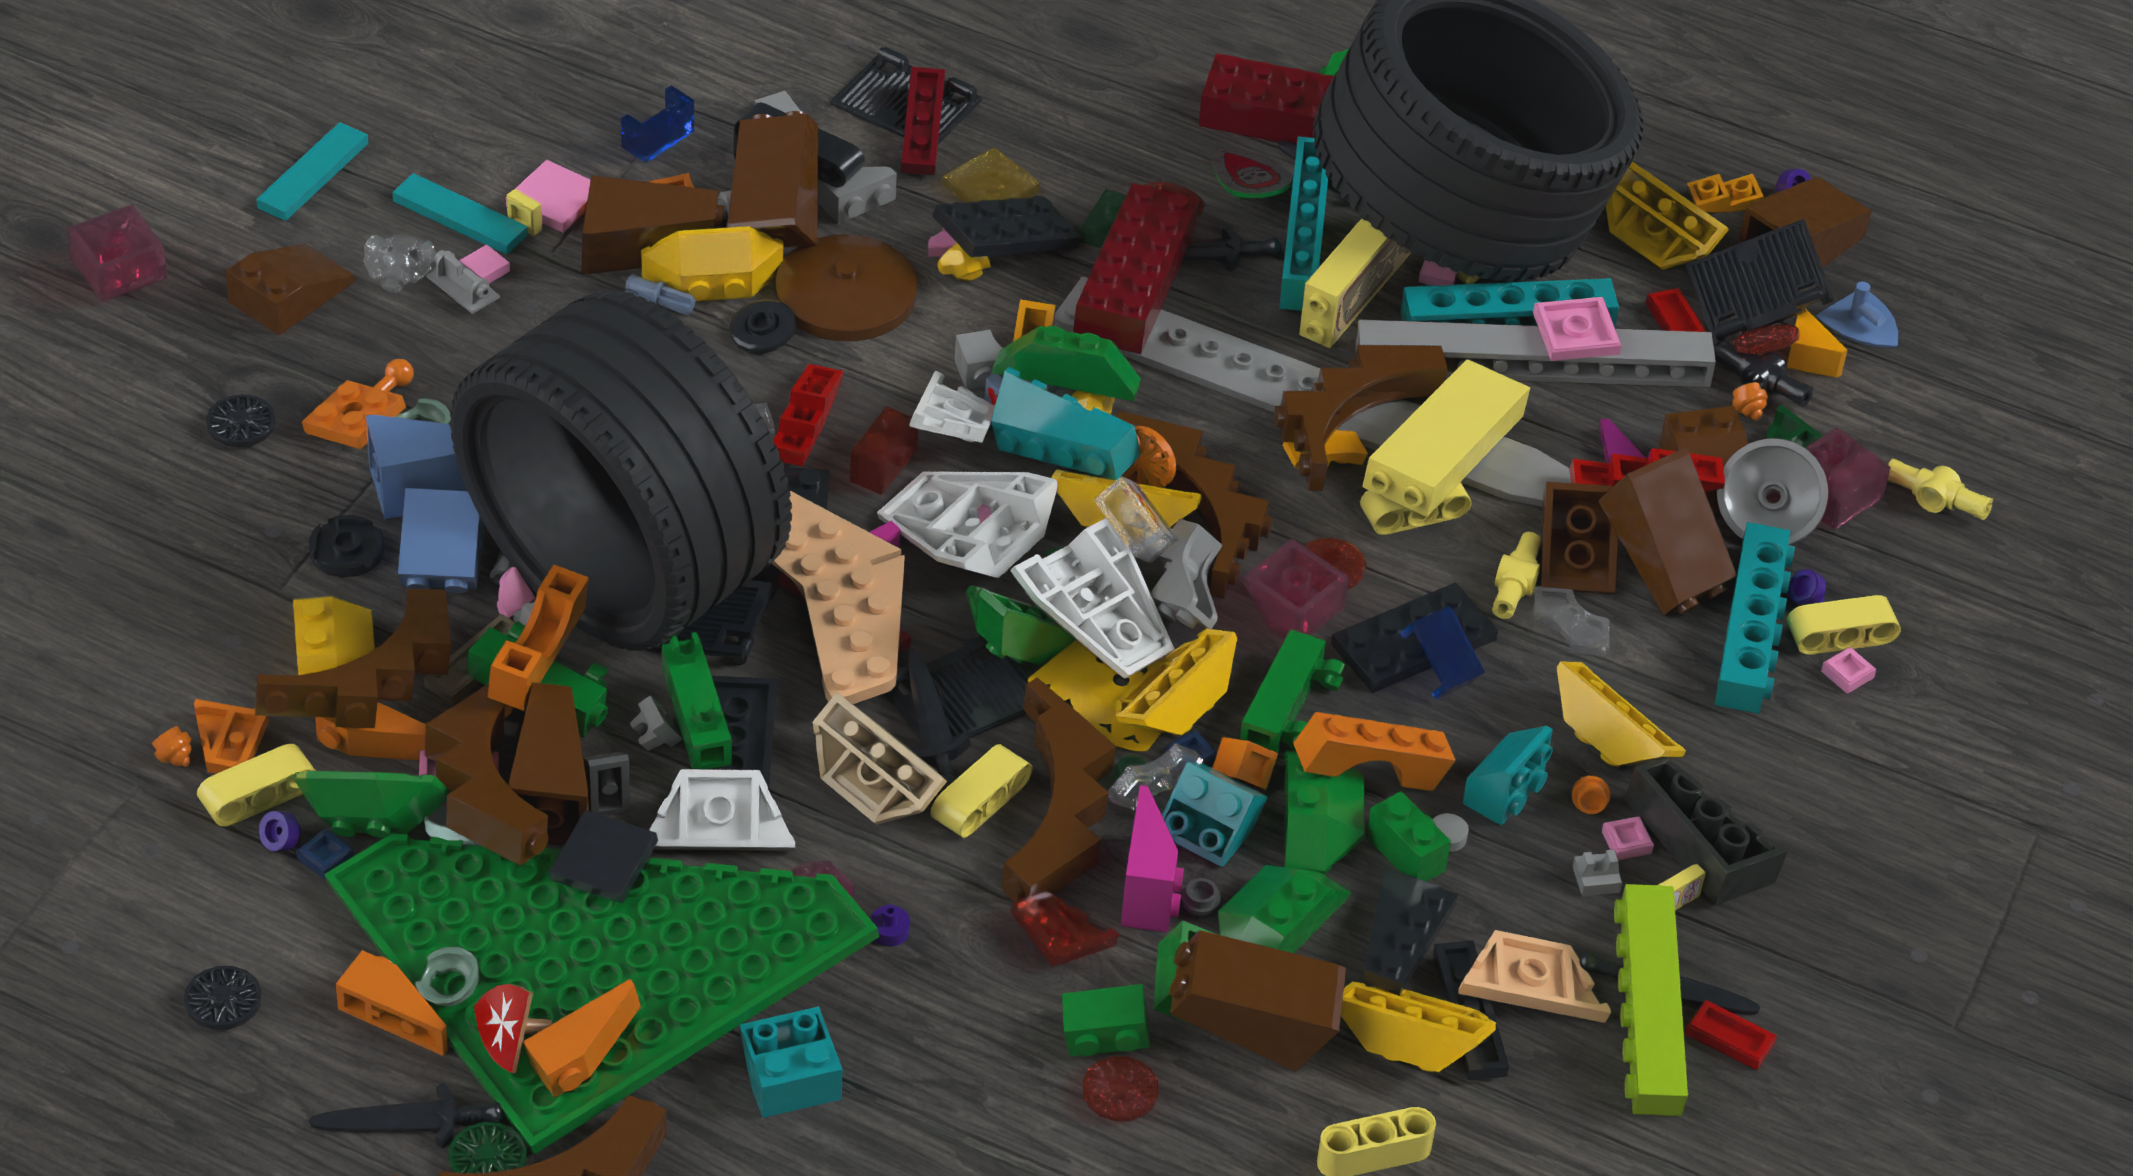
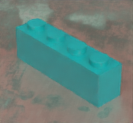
(1060, 430)

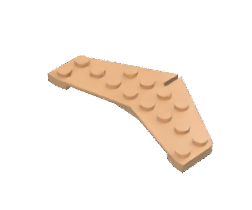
(850, 596)

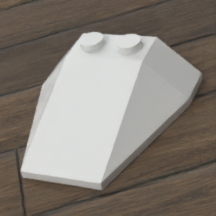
(943, 521)
(1099, 599)

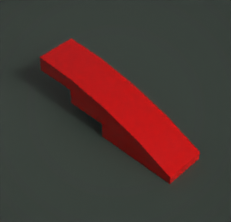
(806, 413)
(1708, 468)

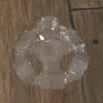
(398, 262)

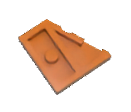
(228, 733)

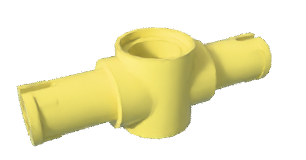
(1939, 489)
(1517, 575)

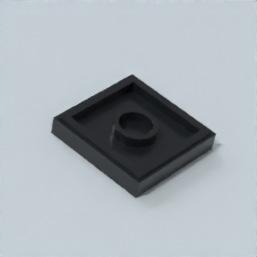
(603, 856)

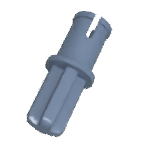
(660, 294)

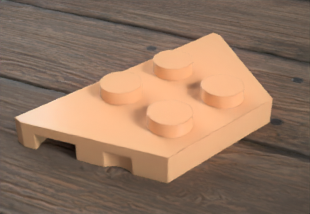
(1534, 976)

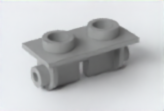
(461, 282)

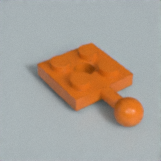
(344, 412)

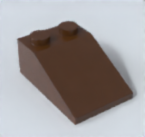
(284, 285)
(1705, 432)
(1577, 539)

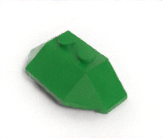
(1070, 362)
(1016, 628)
(371, 800)
(1320, 816)
(1281, 907)

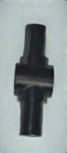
(1765, 369)

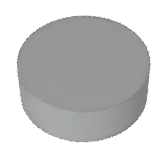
(1454, 828)

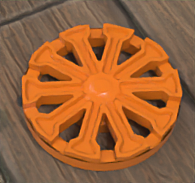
(1151, 461)

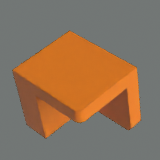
(1245, 762)

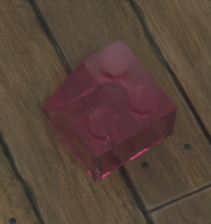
(117, 252)
(1296, 590)

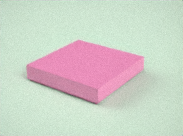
(559, 192)
(1576, 328)

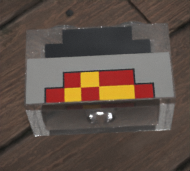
(1136, 519)

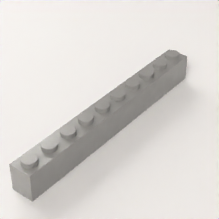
(1521, 355)

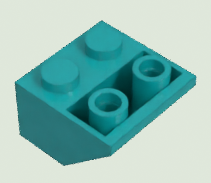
(1509, 774)
(1211, 812)
(791, 1062)

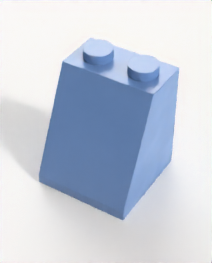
(409, 456)
(440, 540)

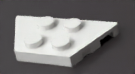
(952, 411)
(721, 813)

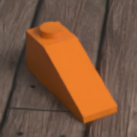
(392, 738)
(387, 999)
(578, 1042)

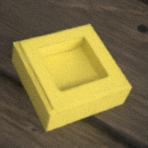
(525, 210)

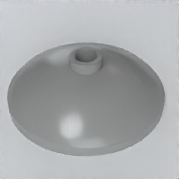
(1768, 468)

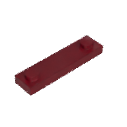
(923, 121)

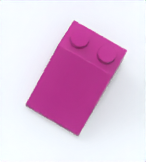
(1151, 870)

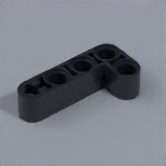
(836, 157)

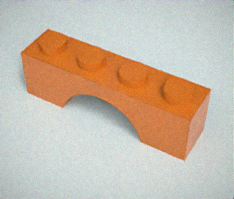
(552, 619)
(1339, 742)

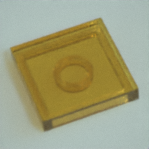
(990, 178)

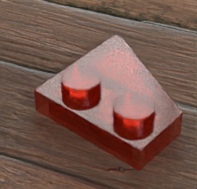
(1060, 929)

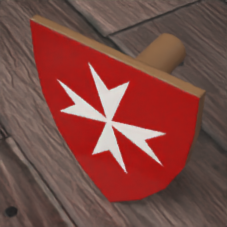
(504, 1022)

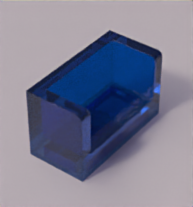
(662, 130)
(1446, 650)

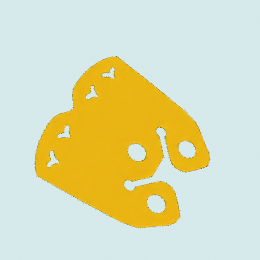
(1093, 694)

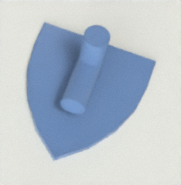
(1861, 319)

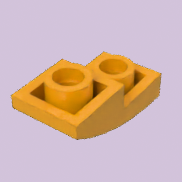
(1730, 196)
(1341, 448)

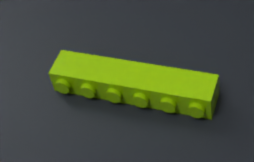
(1652, 1000)

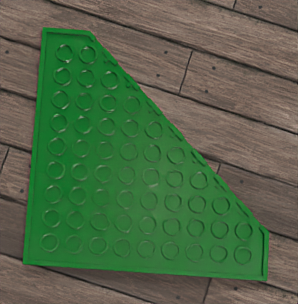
(693, 940)

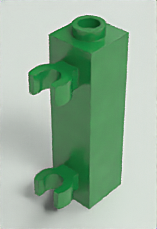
(1285, 689)
(587, 690)
(696, 704)

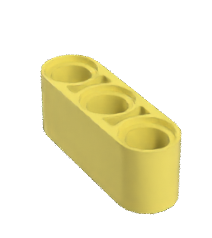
(1391, 517)
(1843, 624)
(253, 785)
(981, 790)
(1376, 1142)

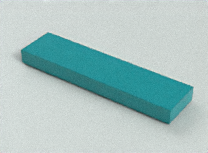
(312, 171)
(460, 213)

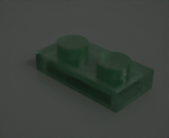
(1101, 218)

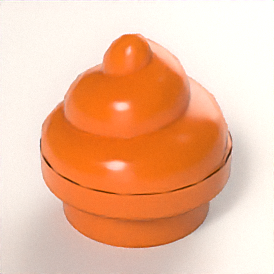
(1750, 400)
(173, 747)
(1590, 794)

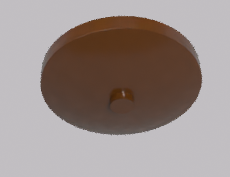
(847, 287)

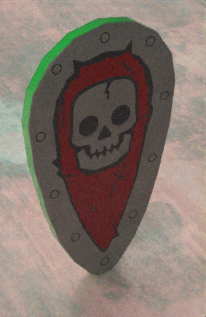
(1249, 174)

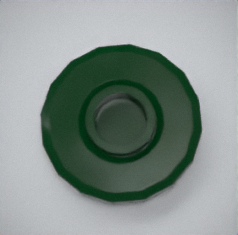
(487, 1149)

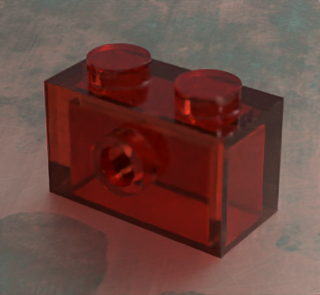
(883, 451)

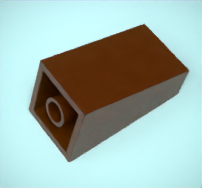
(777, 178)
(634, 214)
(1830, 215)
(1670, 532)
(550, 762)
(1258, 996)

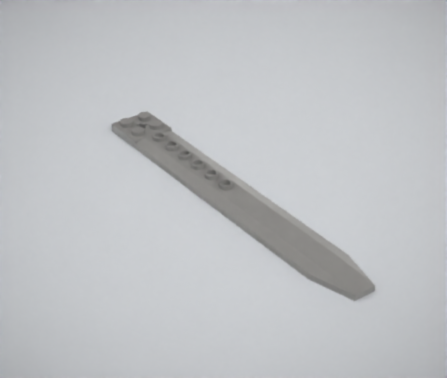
(1262, 375)

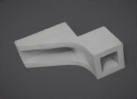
(862, 193)
(975, 360)
(1183, 587)

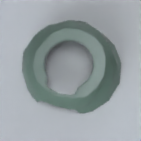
(428, 410)
(448, 960)

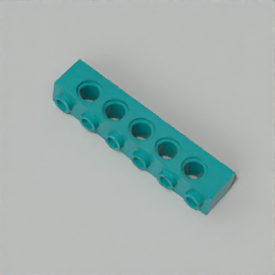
(1304, 224)
(1499, 302)
(1753, 618)

